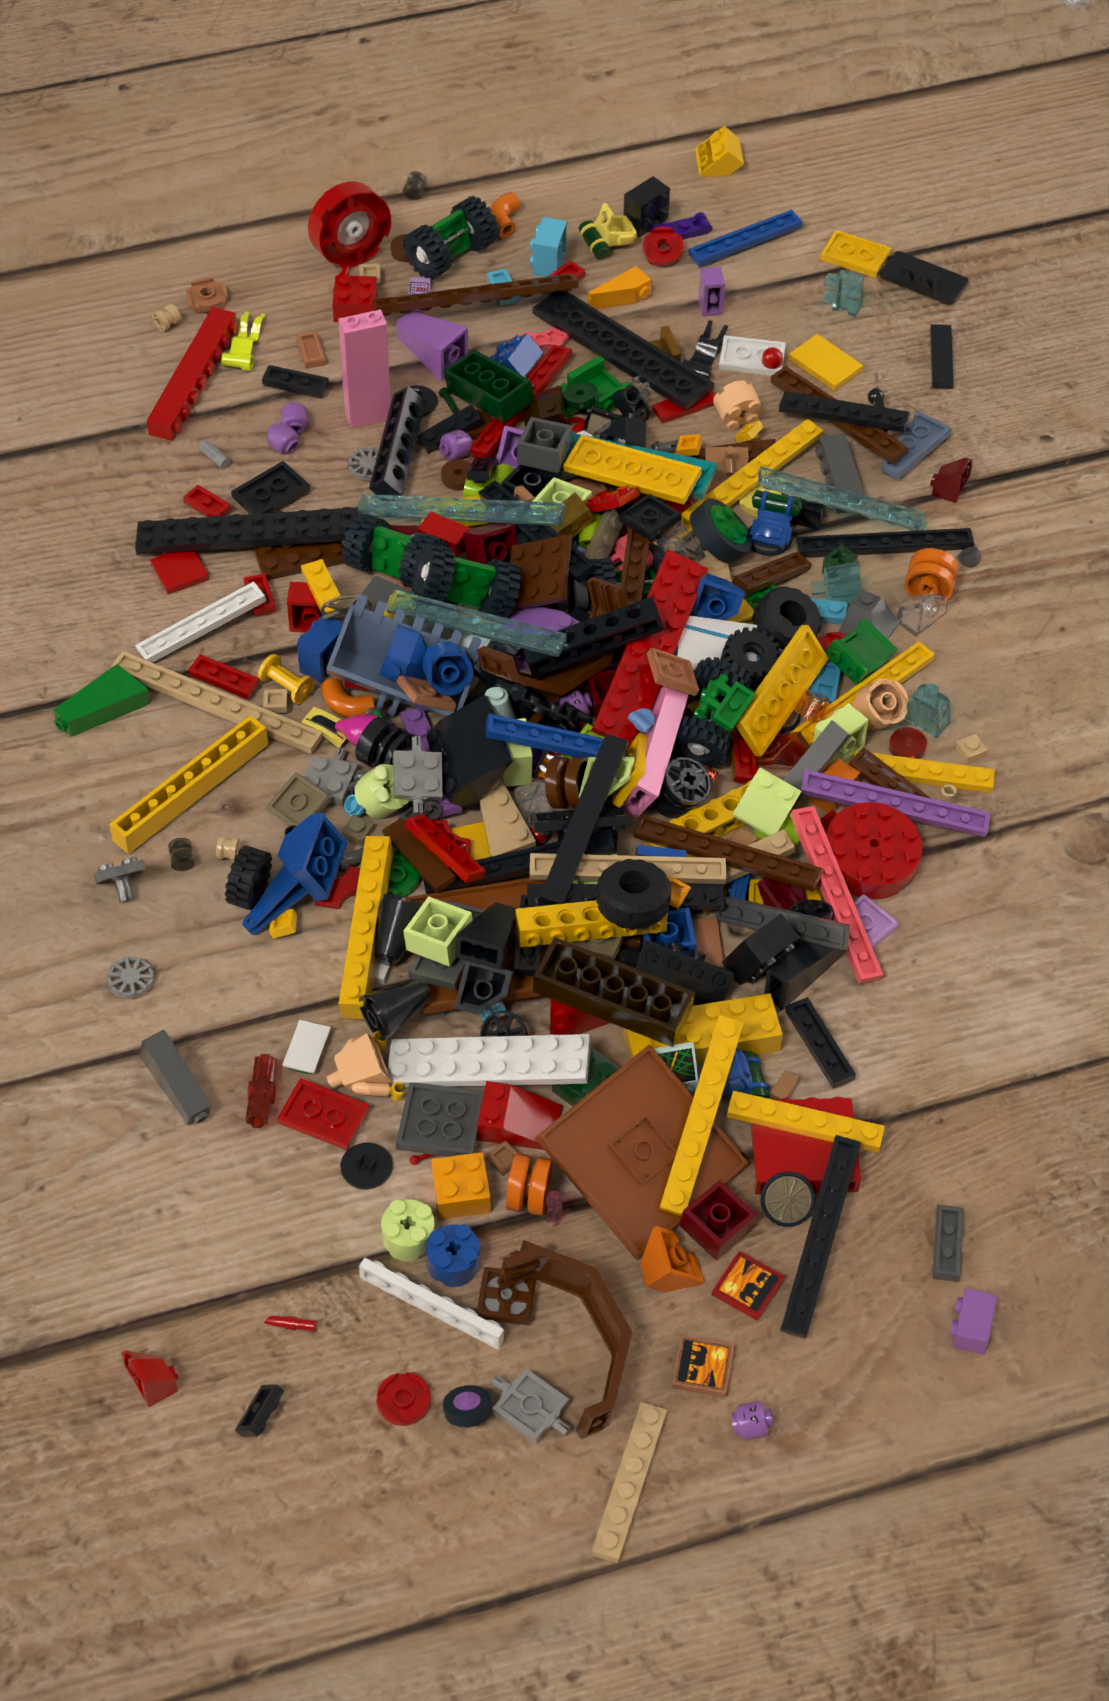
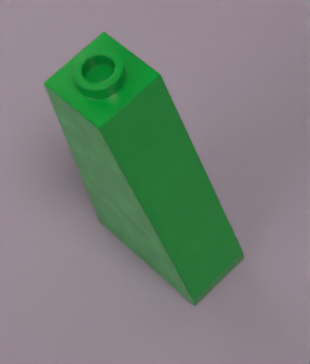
(101, 701)

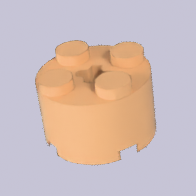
(738, 405)
(882, 703)

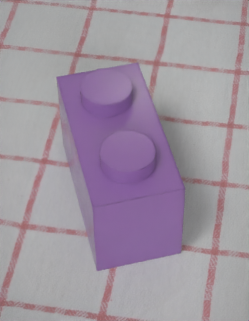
(711, 291)
(974, 1320)

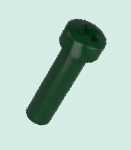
(444, 393)

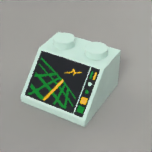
(682, 1062)

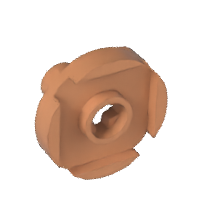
(200, 303)

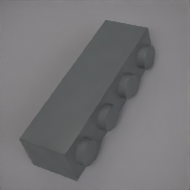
(838, 464)

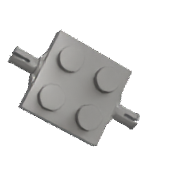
(332, 775)
(417, 775)
(530, 1405)

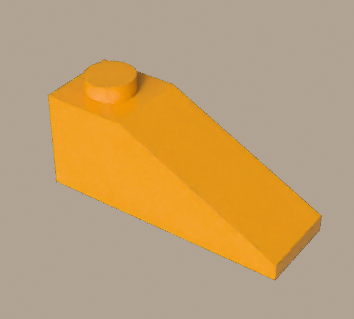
(621, 290)

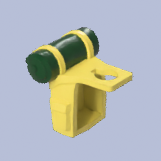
(607, 232)

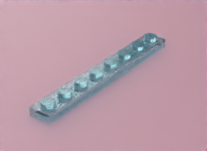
(841, 499)
(478, 623)

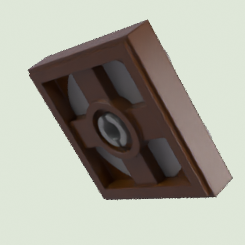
(508, 1305)

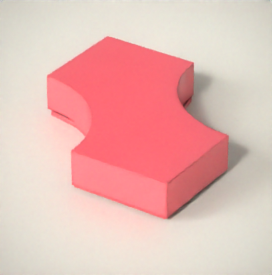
(549, 337)

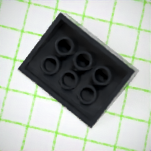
(468, 757)

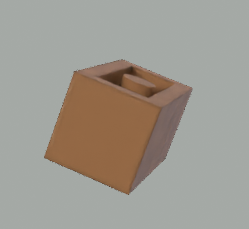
(784, 1086)

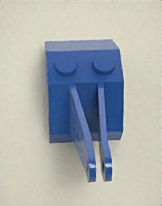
(310, 866)

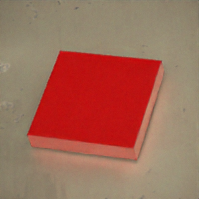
(179, 570)

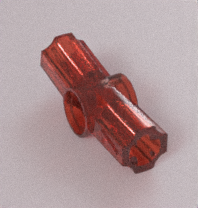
(261, 1091)

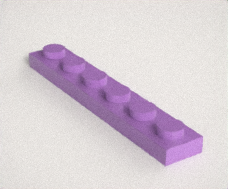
(417, 724)

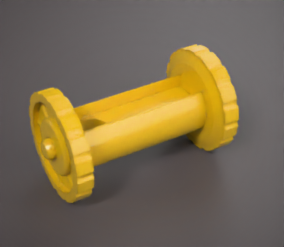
(272, 669)

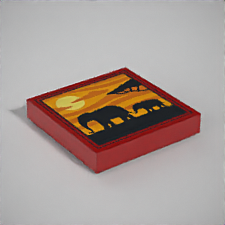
(748, 1285)

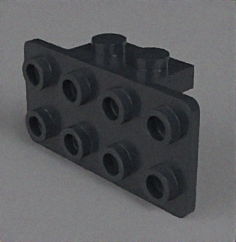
(924, 277)
(487, 679)
(686, 969)

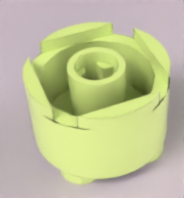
(376, 792)
(407, 1229)

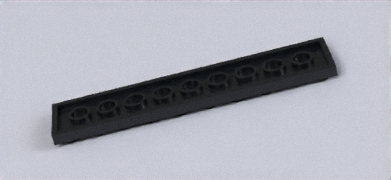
(623, 348)
(243, 530)

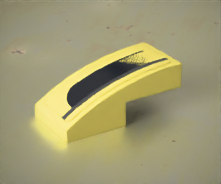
(325, 723)

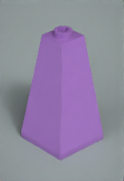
(433, 341)

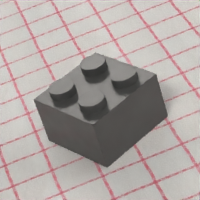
(544, 445)

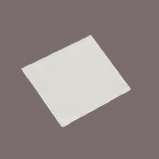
(699, 645)

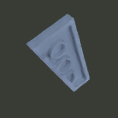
(921, 438)

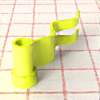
(241, 346)

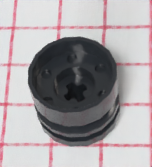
(379, 742)
(682, 788)

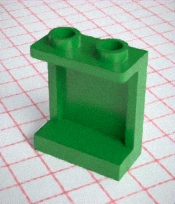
(606, 384)
(861, 652)

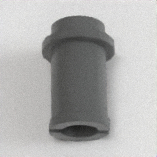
(669, 447)
(351, 859)

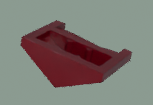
(779, 894)

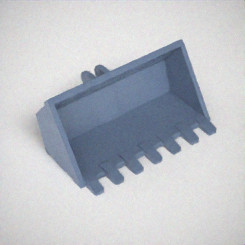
(365, 643)

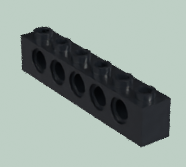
(397, 443)
(600, 635)

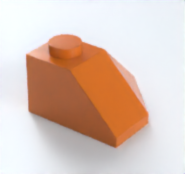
(666, 1263)

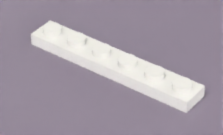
(200, 623)
(427, 1301)

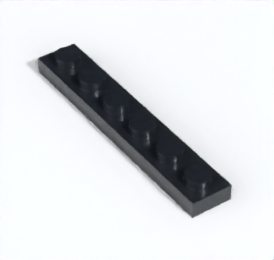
(844, 411)

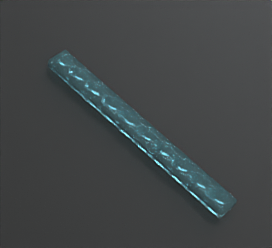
(463, 509)

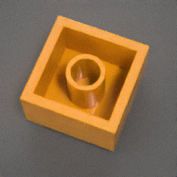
(460, 1186)

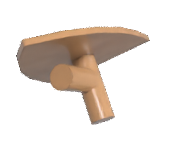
(728, 460)

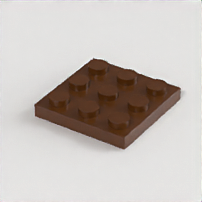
(542, 571)

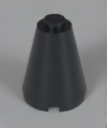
(392, 920)
(393, 1006)

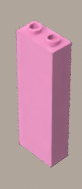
(365, 367)
(660, 741)

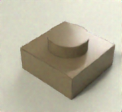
(596, 422)
(357, 830)

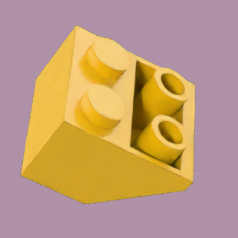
(719, 154)

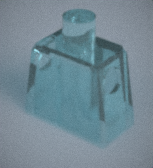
(839, 583)
(929, 710)

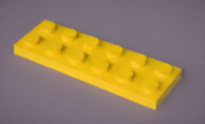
(632, 467)
(781, 690)

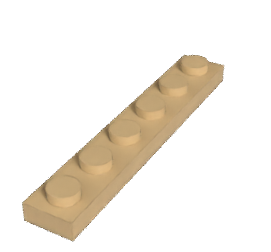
(629, 1483)

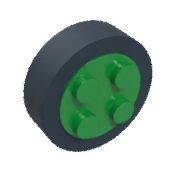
(720, 531)

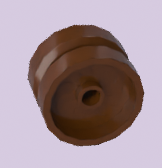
(564, 781)

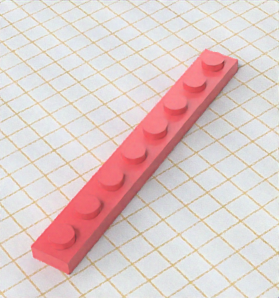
(836, 893)

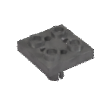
(120, 875)

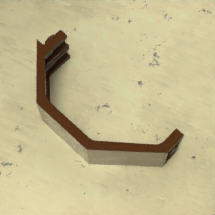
(604, 598)
(588, 1285)

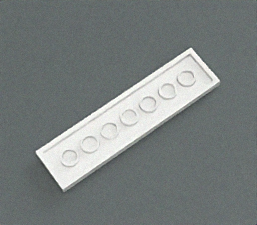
(492, 1059)

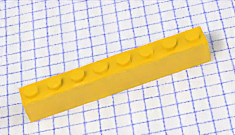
(188, 784)
(360, 956)

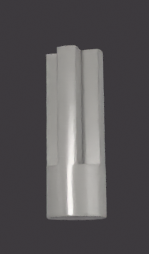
(214, 454)

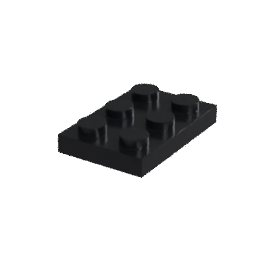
(271, 490)

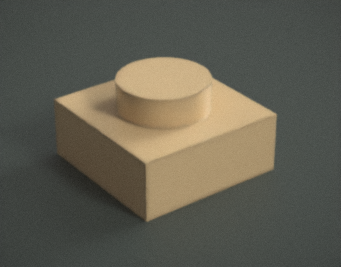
(370, 270)
(275, 700)
(971, 748)

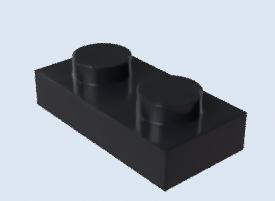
(259, 1411)

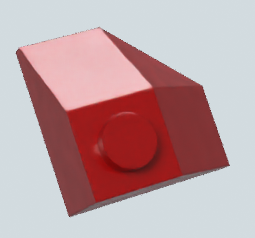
(151, 1376)

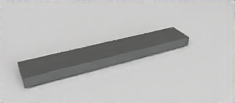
(807, 927)

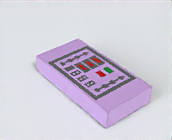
(419, 285)

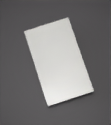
(306, 1047)

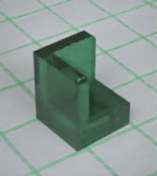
(839, 556)

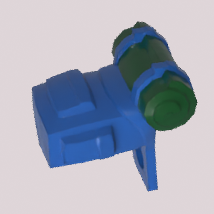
(773, 519)
(746, 1076)

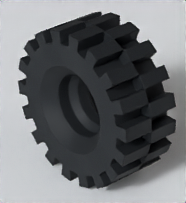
(752, 642)
(248, 877)

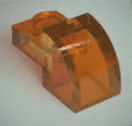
(811, 705)

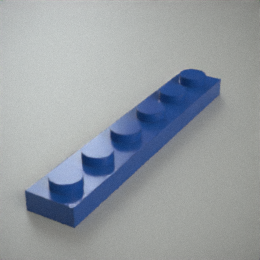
(745, 238)
(542, 737)

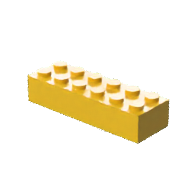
(759, 1033)

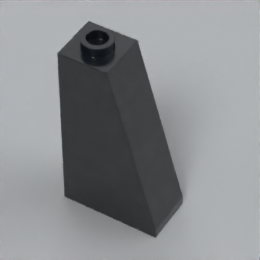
(488, 937)
(797, 971)

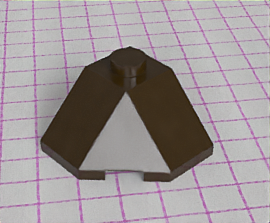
(548, 406)

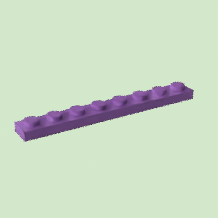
(913, 806)

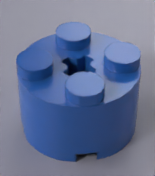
(447, 668)
(453, 1255)

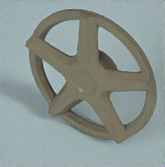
(341, 607)

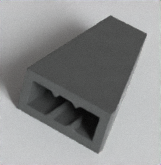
(174, 1077)

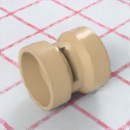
(166, 317)

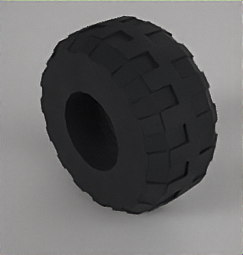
(790, 604)
(633, 894)

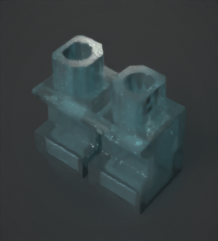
(846, 293)

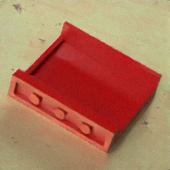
(790, 1152)

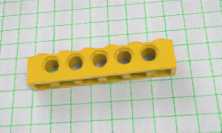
(714, 817)
(571, 923)

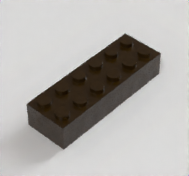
(613, 991)

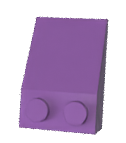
(544, 618)

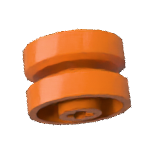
(931, 572)
(529, 1184)

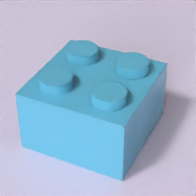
(548, 246)

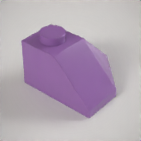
(508, 447)

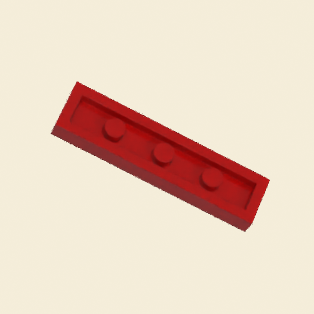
(445, 848)

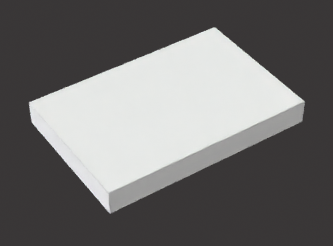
(745, 355)

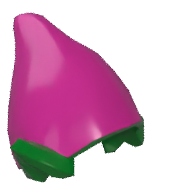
(353, 726)

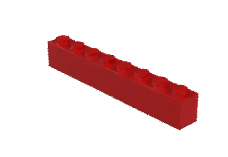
(192, 374)

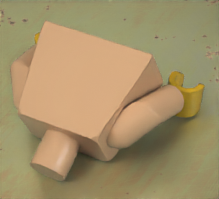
(363, 1068)

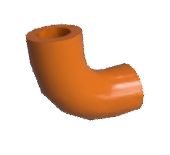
(501, 209)
(341, 702)

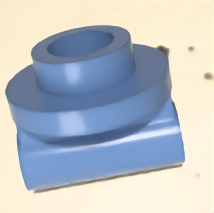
(642, 719)

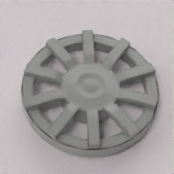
(366, 463)
(130, 977)

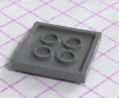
(439, 1120)

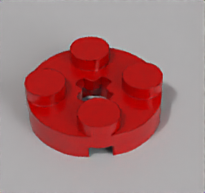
(662, 257)

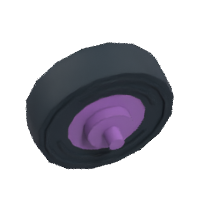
(467, 1406)

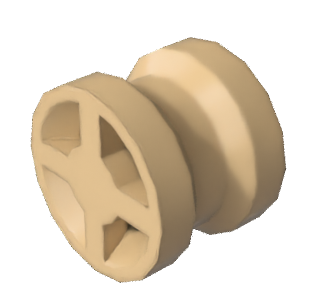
(227, 848)

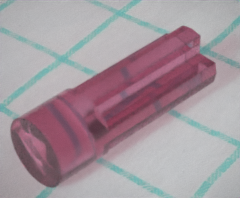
(553, 1207)

